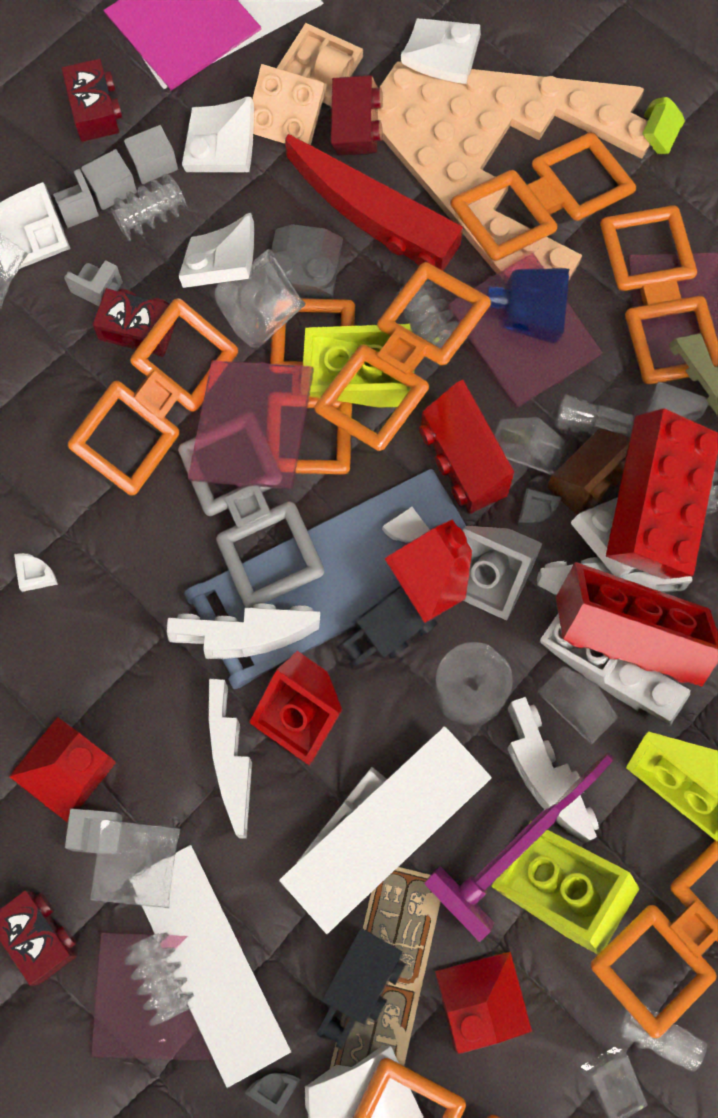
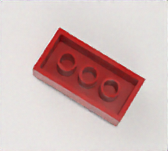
(663, 495)
(637, 624)

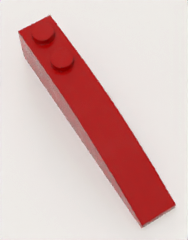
(376, 208)

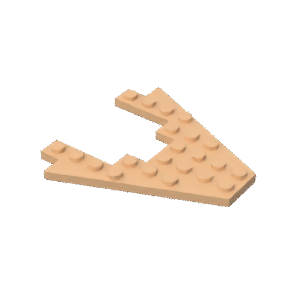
(452, 129)

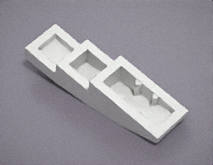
(231, 770)

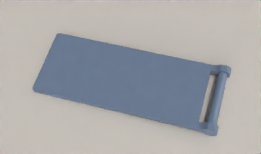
(354, 567)

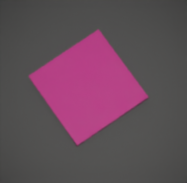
(182, 35)

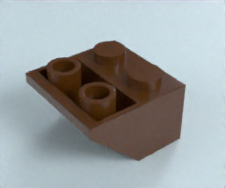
(591, 471)

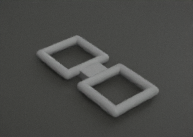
(252, 515)

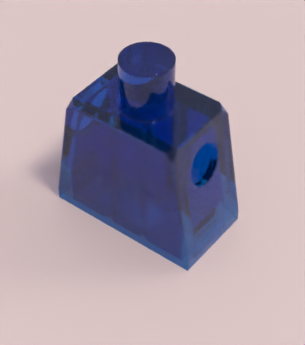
(533, 302)

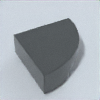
(537, 507)
(273, 1090)

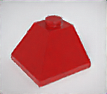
(434, 569)
(298, 707)
(62, 769)
(483, 1002)

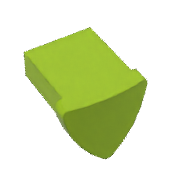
(663, 124)

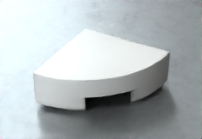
(406, 527)
(33, 573)

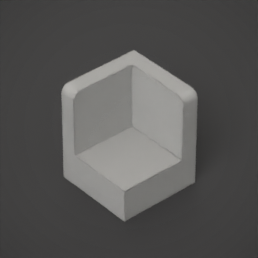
(151, 154)
(109, 178)
(76, 202)
(93, 281)
(85, 829)

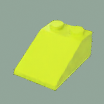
(329, 351)
(682, 776)
(569, 890)

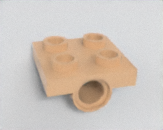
(321, 58)
(286, 105)

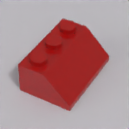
(466, 449)

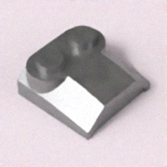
(308, 259)

